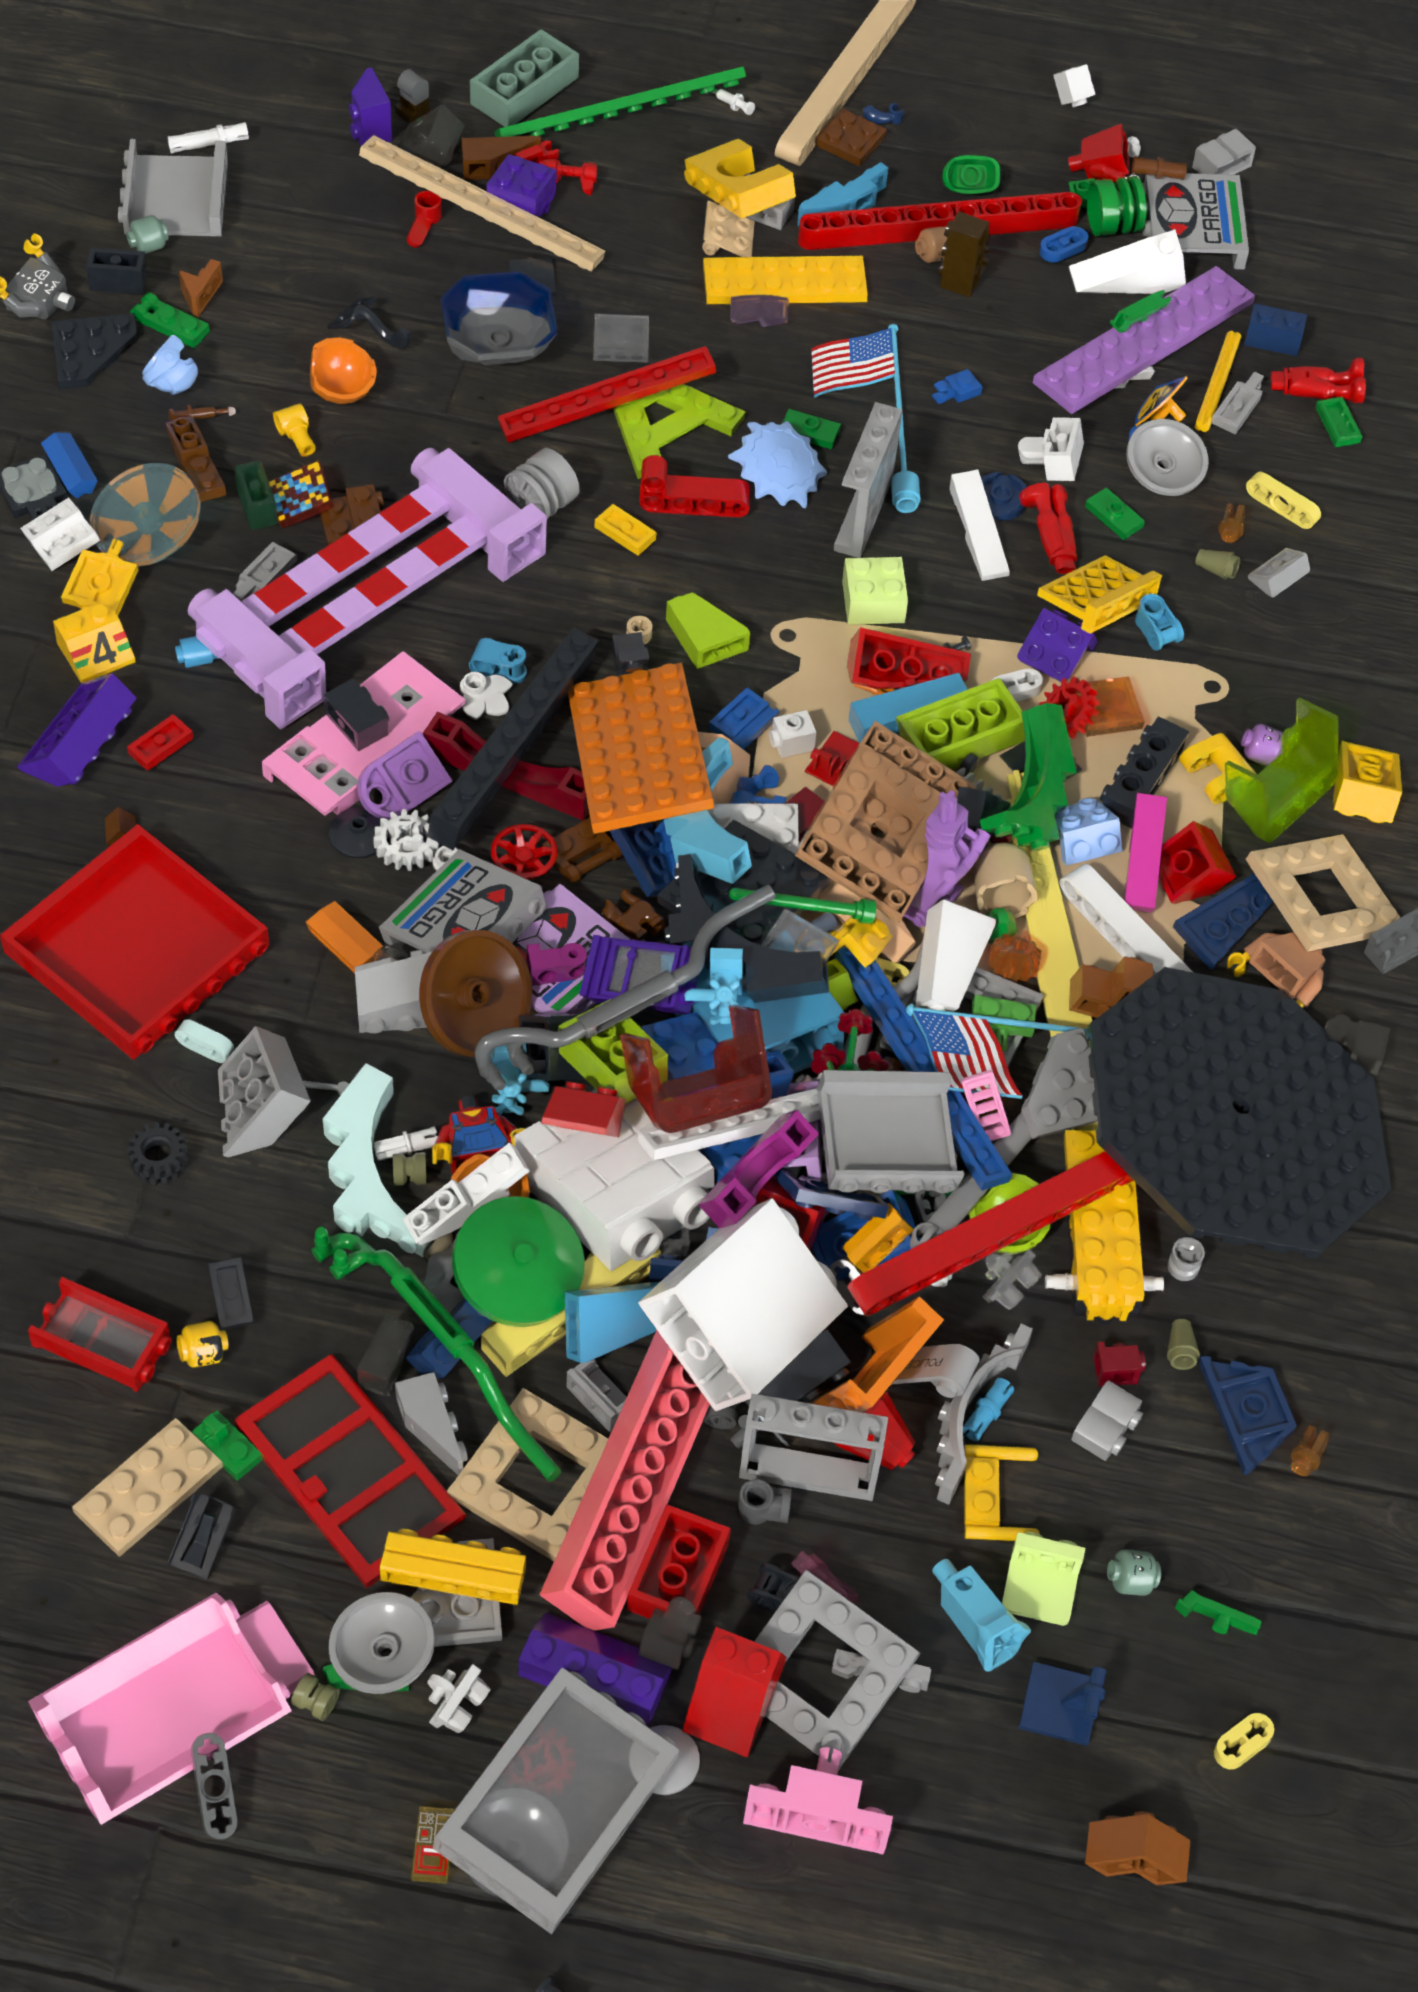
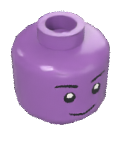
(1262, 744)

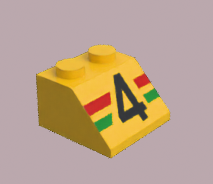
(93, 641)

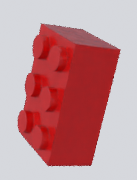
(678, 1562)

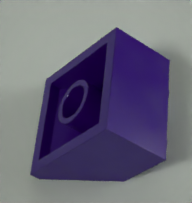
(370, 109)

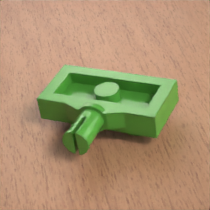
(1005, 1009)

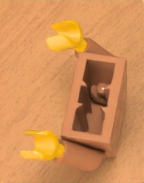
(1284, 964)

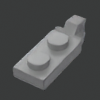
(1239, 404)
(264, 569)
(849, 1664)

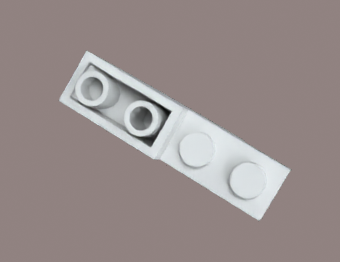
(458, 1200)

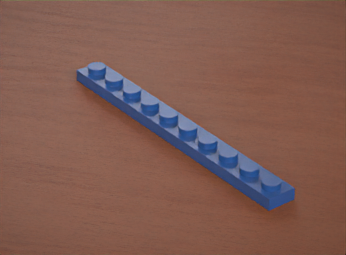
(913, 1053)

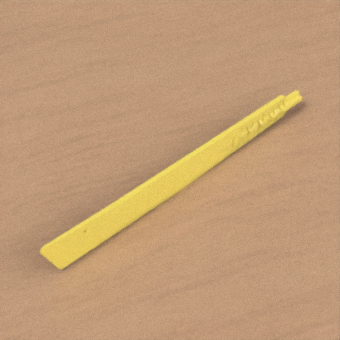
(1052, 935)

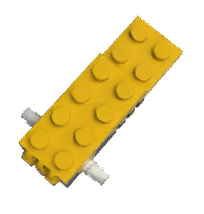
(1103, 1247)

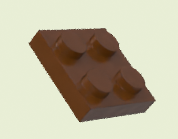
(851, 137)

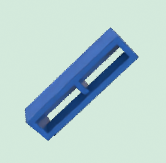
(70, 464)

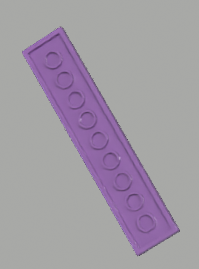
(1120, 356)

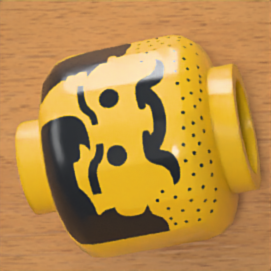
(202, 1344)

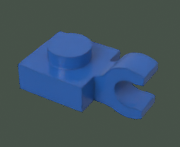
(958, 386)

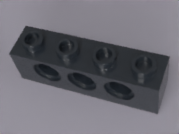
(1145, 769)

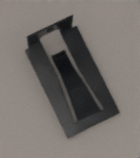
(195, 1555)

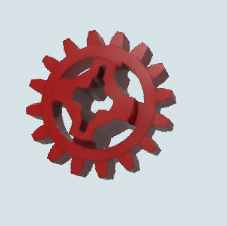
(1076, 708)

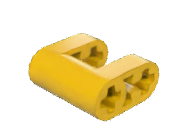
(1211, 751)

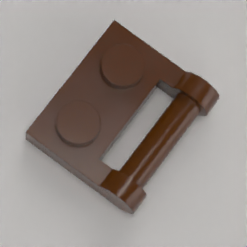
(579, 843)

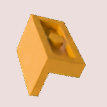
(877, 1240)

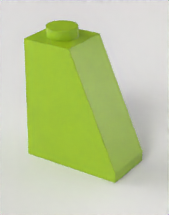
(705, 630)

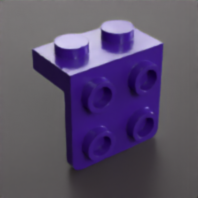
(1055, 645)

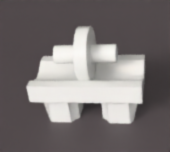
(449, 1711)

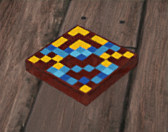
(301, 494)

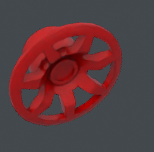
(524, 856)

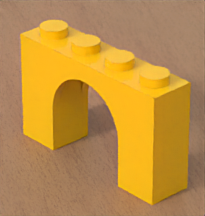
(720, 176)

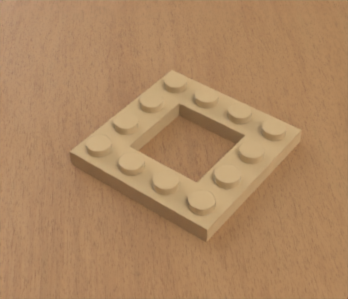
(1276, 872)
(478, 1482)

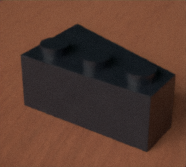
(810, 1371)

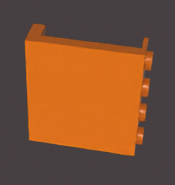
(895, 1343)

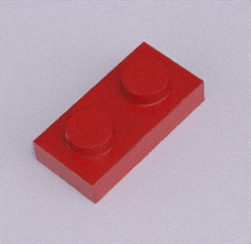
(160, 742)

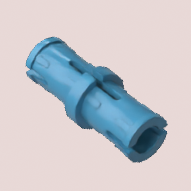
(988, 1409)

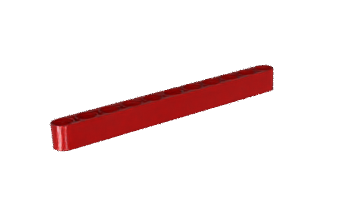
(906, 222)
(986, 1233)

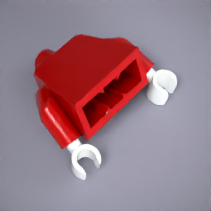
(1106, 154)

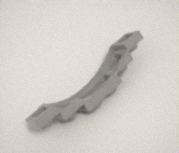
(952, 1414)

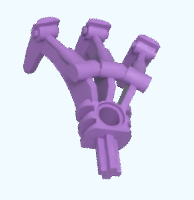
(951, 854)

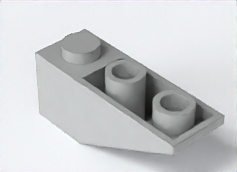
(426, 1417)

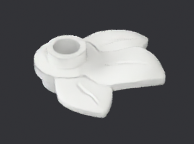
(487, 695)

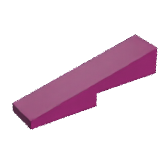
(1145, 852)

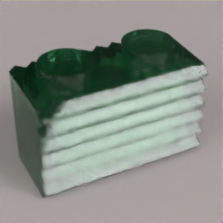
(256, 495)

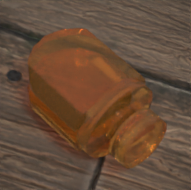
(1232, 528)
(1305, 1459)

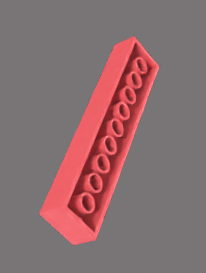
(627, 1491)

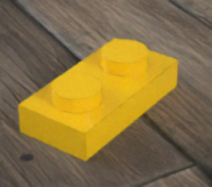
(625, 529)

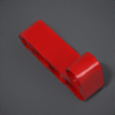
(690, 494)

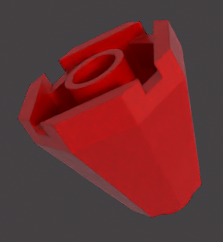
(897, 1439)

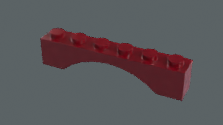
(554, 787)

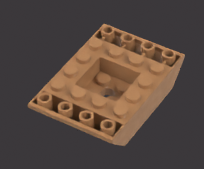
(887, 788)

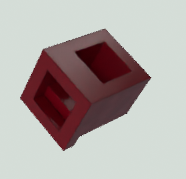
(1118, 1363)

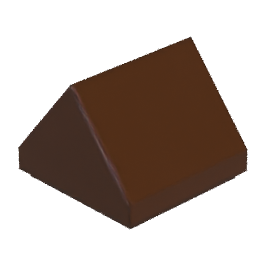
(118, 824)

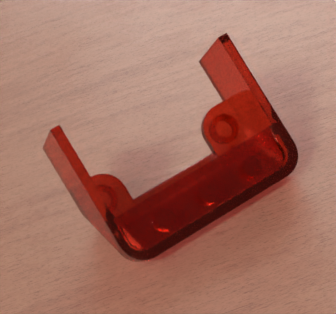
(731, 1088)

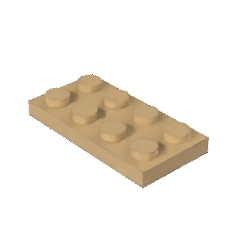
(147, 1487)

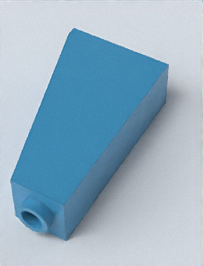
(605, 1320)

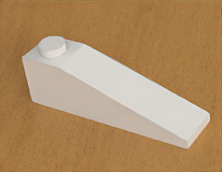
(1133, 269)

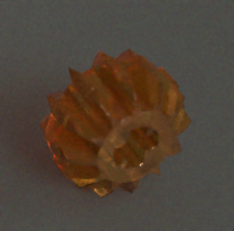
(1014, 957)

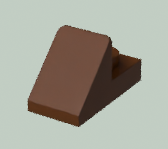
(201, 288)

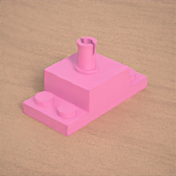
(820, 1807)

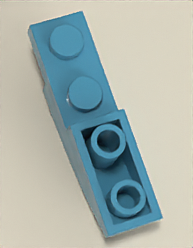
(853, 196)

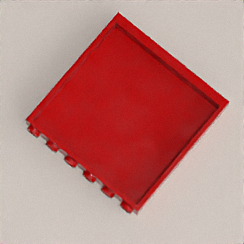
(135, 941)

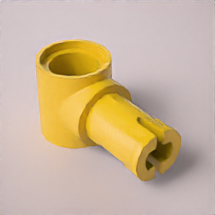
(294, 423)

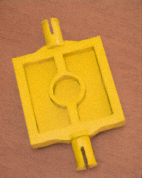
(100, 578)

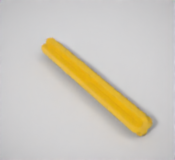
(1218, 381)

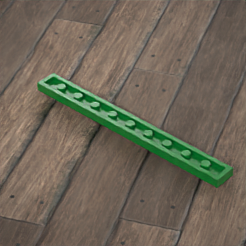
(632, 103)

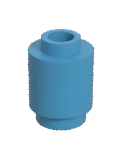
(193, 652)

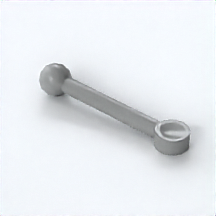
(340, 1088)

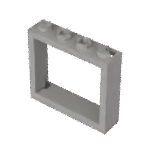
(807, 1469)

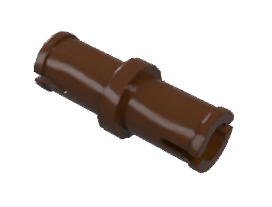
(1159, 168)

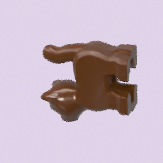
(636, 919)

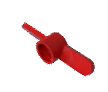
(427, 212)

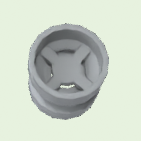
(1186, 1259)

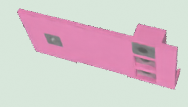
(324, 763)

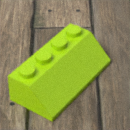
(971, 721)

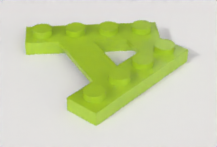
(691, 409)

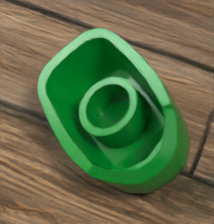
(971, 174)

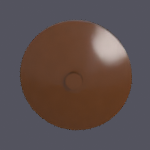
(473, 988)

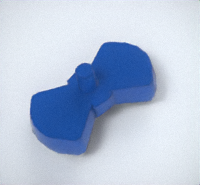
(767, 778)

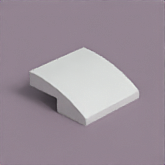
(60, 534)

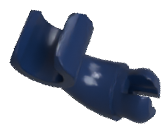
(879, 117)

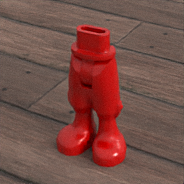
(1322, 382)
(1053, 524)

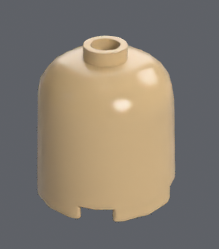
(1004, 879)

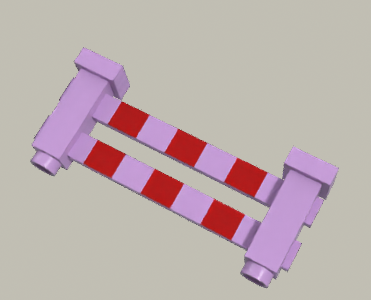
(287, 665)

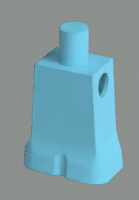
(979, 1615)

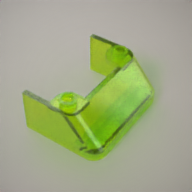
(1293, 779)

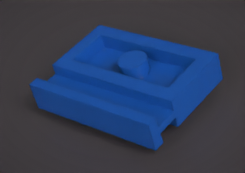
(744, 718)

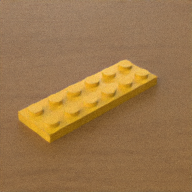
(796, 278)

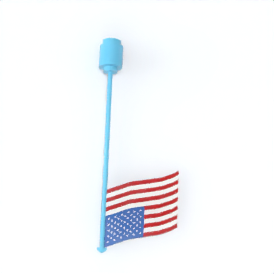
(862, 363)
(968, 1046)

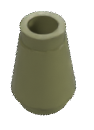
(1220, 563)
(1182, 1346)

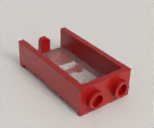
(102, 1335)

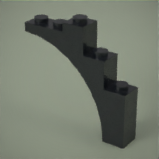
(766, 971)

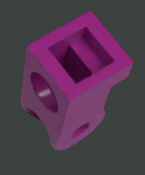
(556, 963)

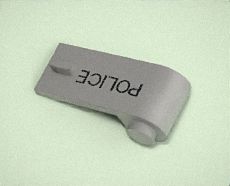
(944, 1365)

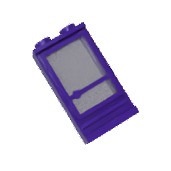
(621, 964)

